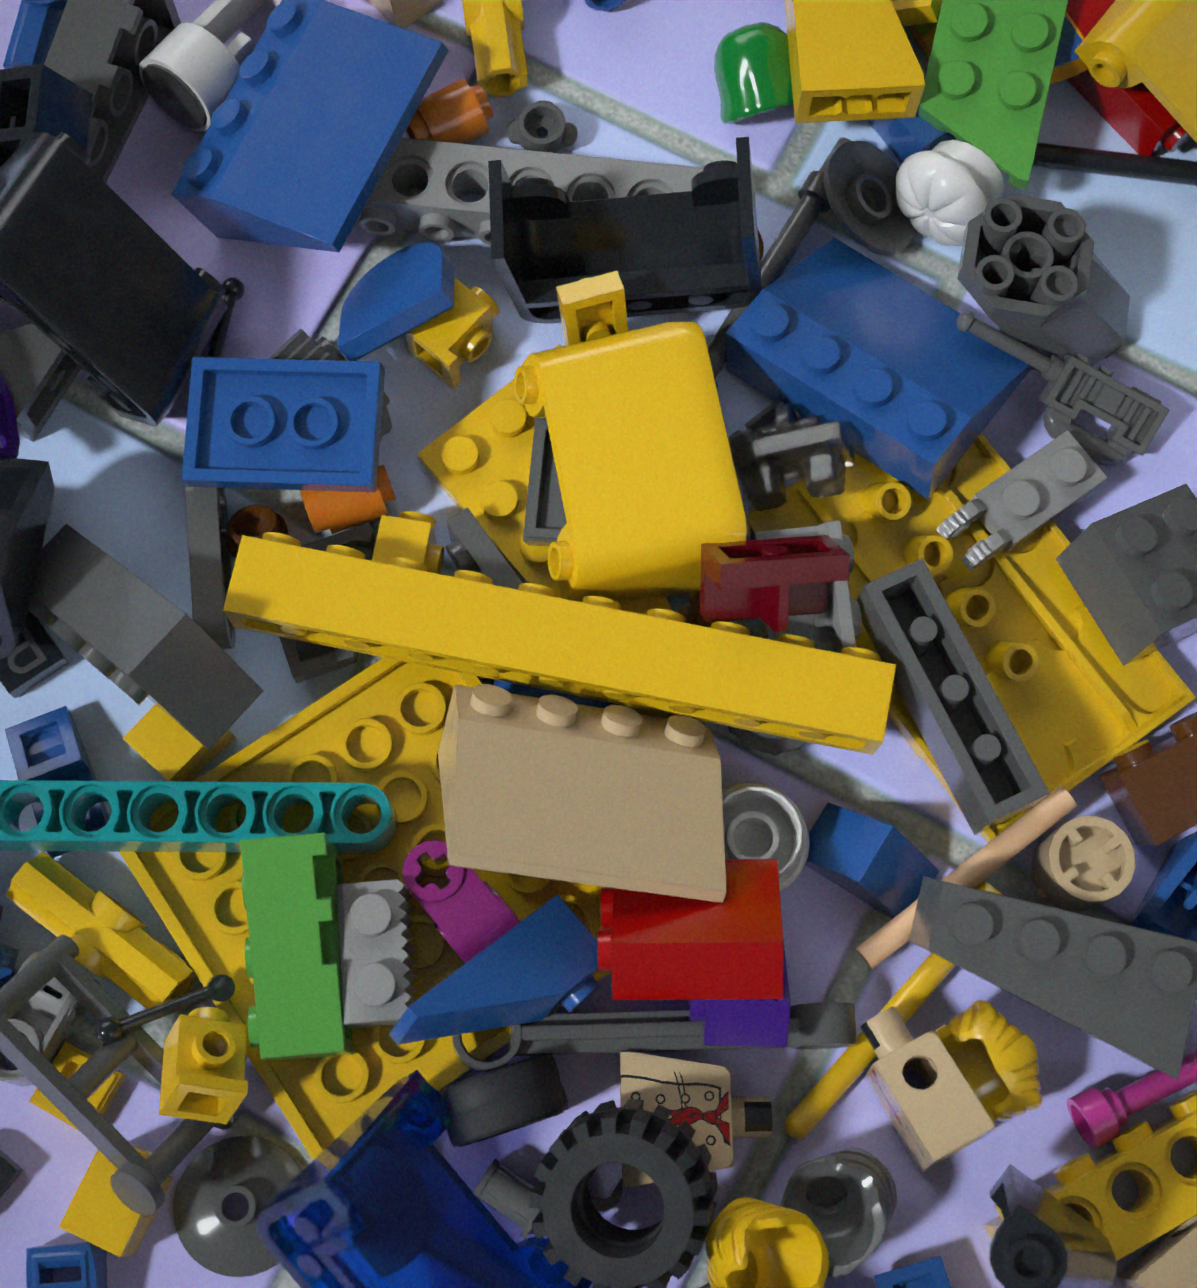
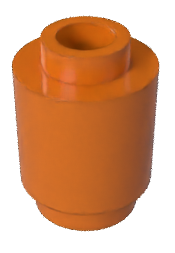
(452, 114)
(347, 509)

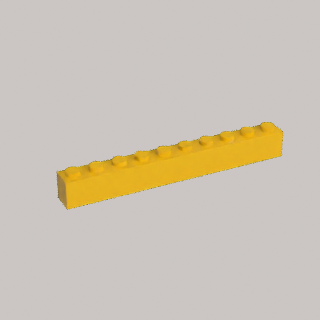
(561, 643)

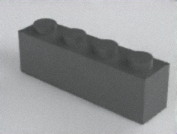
(950, 697)

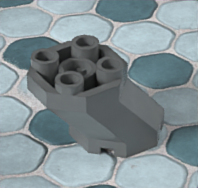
(1041, 280)

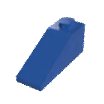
(511, 982)

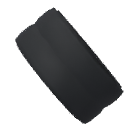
(503, 1100)

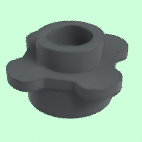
(542, 116)

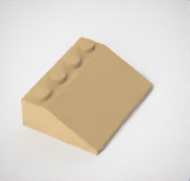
(582, 793)

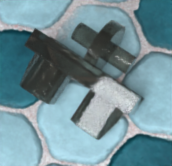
(789, 452)

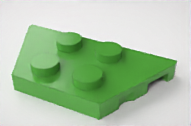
(993, 76)

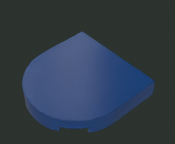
(395, 299)

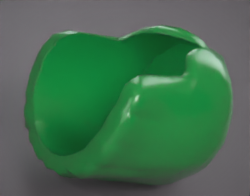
(752, 71)

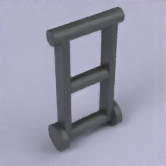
(136, 1179)

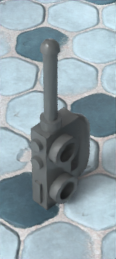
(1078, 386)

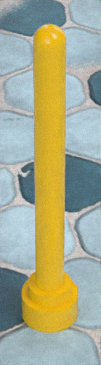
(857, 1058)

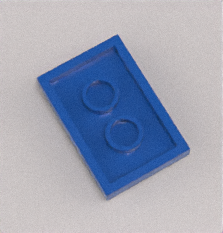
(283, 424)

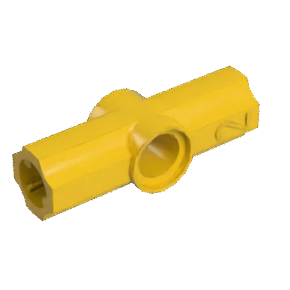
(497, 44)
(105, 931)

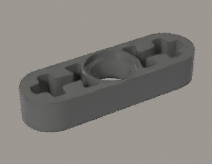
(209, 561)

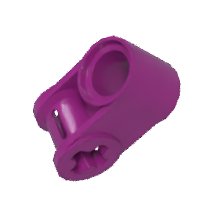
(466, 910)

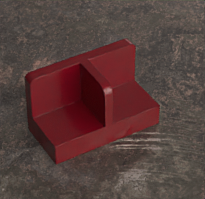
(769, 578)

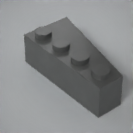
(101, 51)
(138, 637)
(1088, 971)

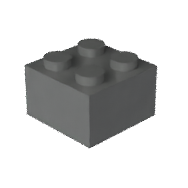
(1139, 573)

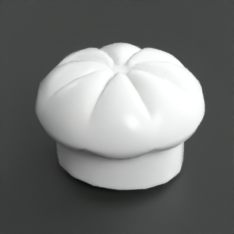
(947, 189)
(765, 826)

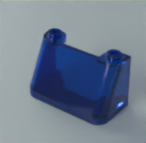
(395, 1212)

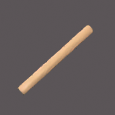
(974, 870)

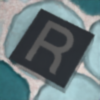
(32, 659)

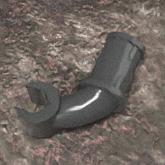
(511, 1196)

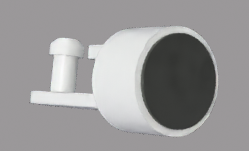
(193, 67)

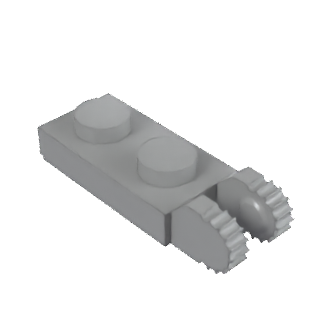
(1026, 498)

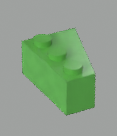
(294, 947)

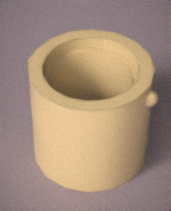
(1083, 863)

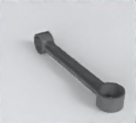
(810, 1027)

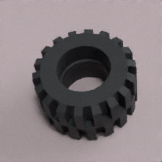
(584, 1237)

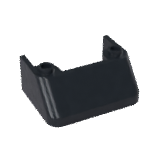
(668, 248)

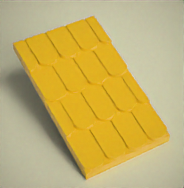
(1015, 610)

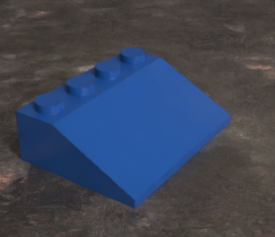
(308, 126)
(878, 358)

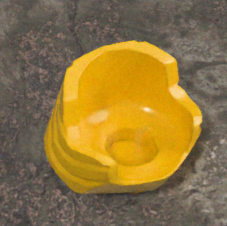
(994, 1060)
(765, 1248)

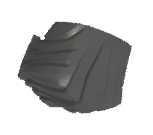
(849, 1202)

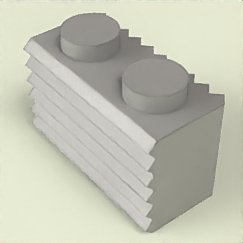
(375, 952)

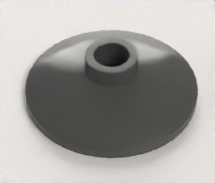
(864, 198)
(199, 1206)

